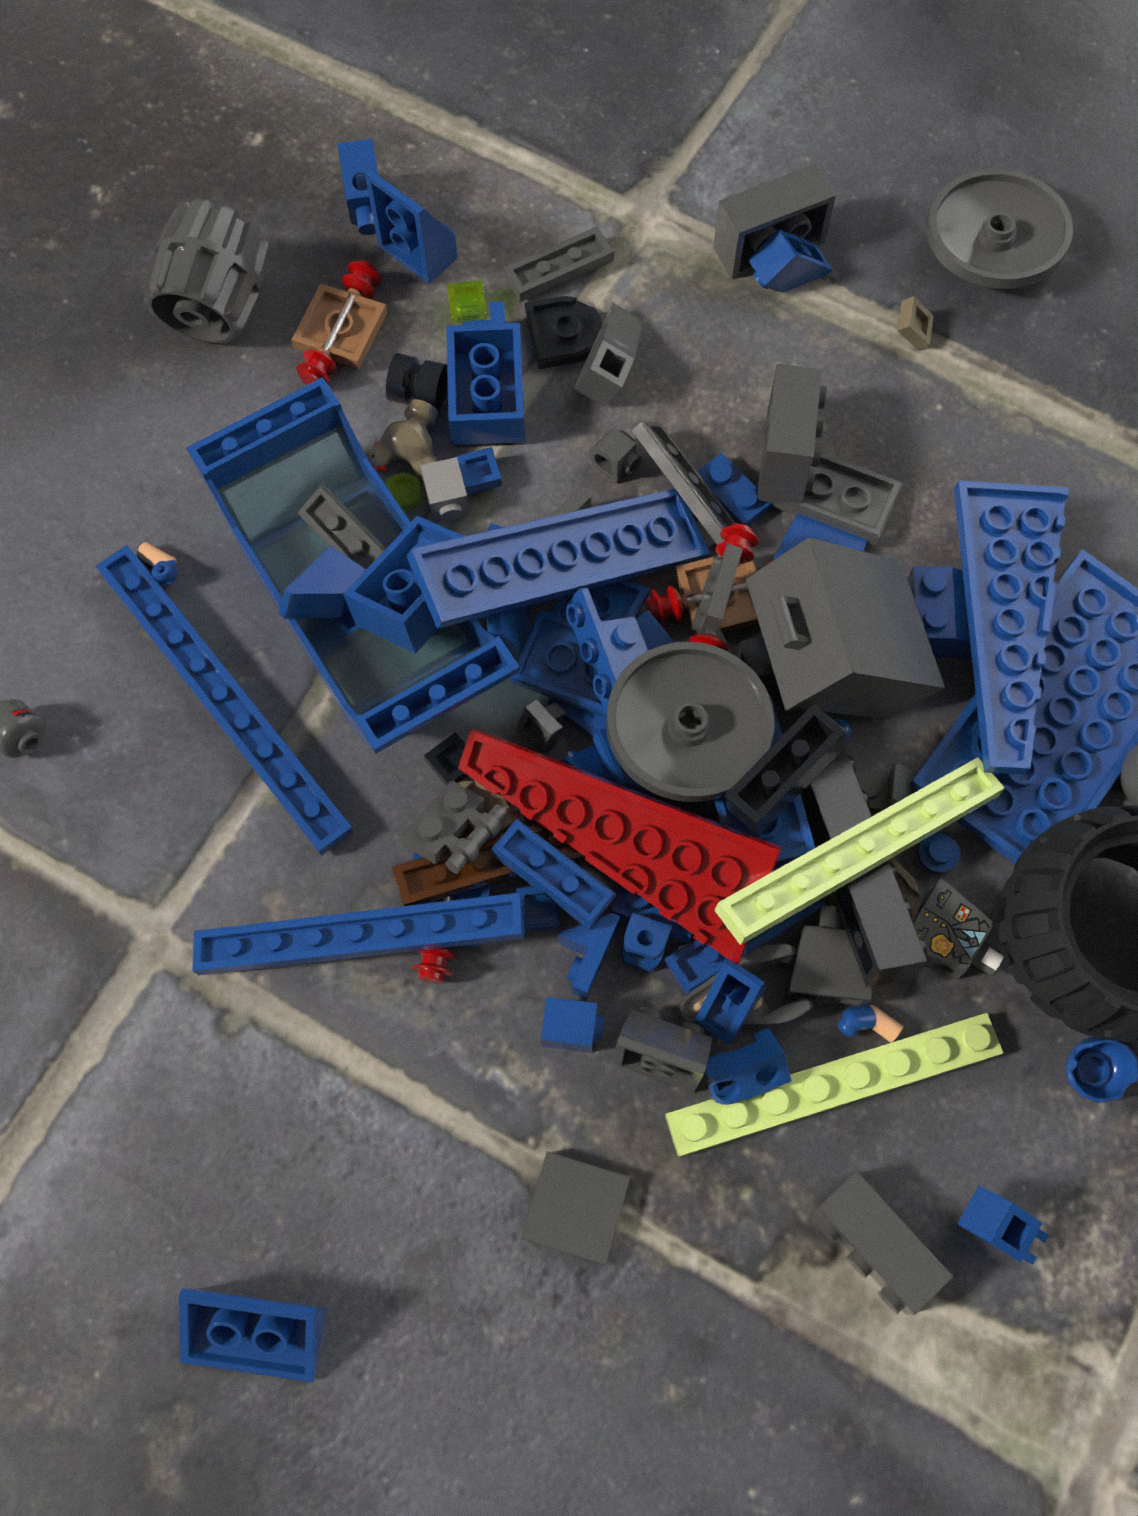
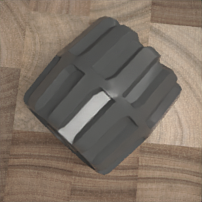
(206, 272)

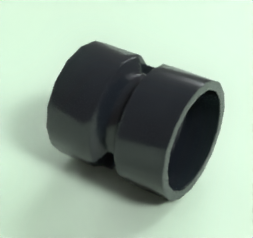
(429, 385)

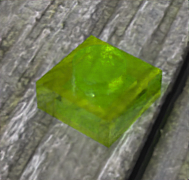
(466, 301)

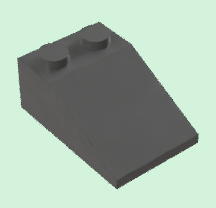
(663, 1049)

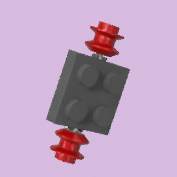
(719, 582)

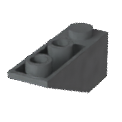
(610, 356)

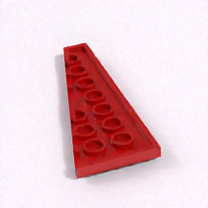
(638, 841)

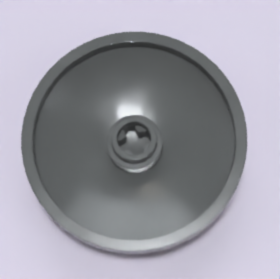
(999, 228)
(689, 721)

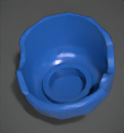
(1101, 1069)

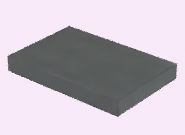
(848, 498)

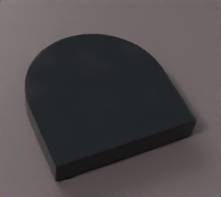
(561, 330)

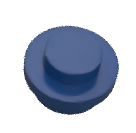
(938, 853)

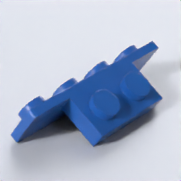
(603, 644)

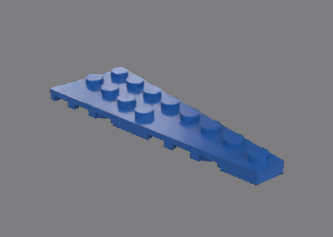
(1008, 571)

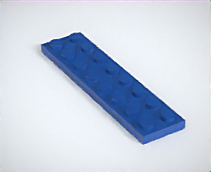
(555, 556)

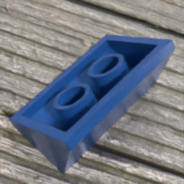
(250, 1334)

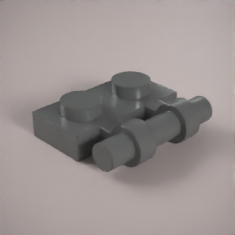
(446, 820)

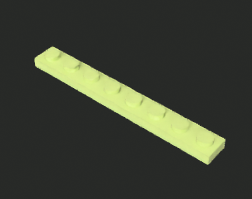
(857, 851)
(836, 1084)

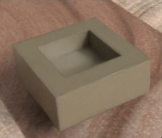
(915, 323)

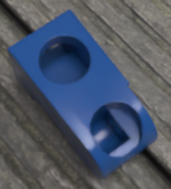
(747, 1070)

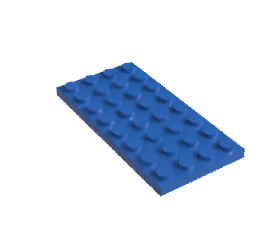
(1082, 716)

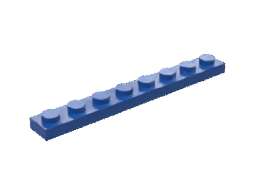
(359, 934)

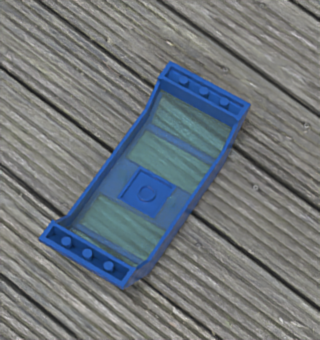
(260, 480)

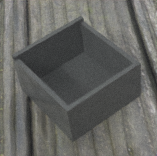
(843, 631)

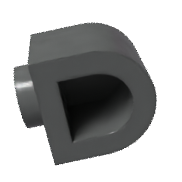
(615, 455)

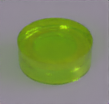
(405, 490)

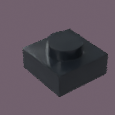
(445, 759)

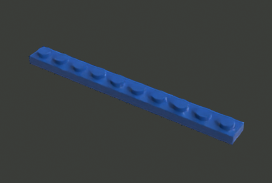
(225, 701)

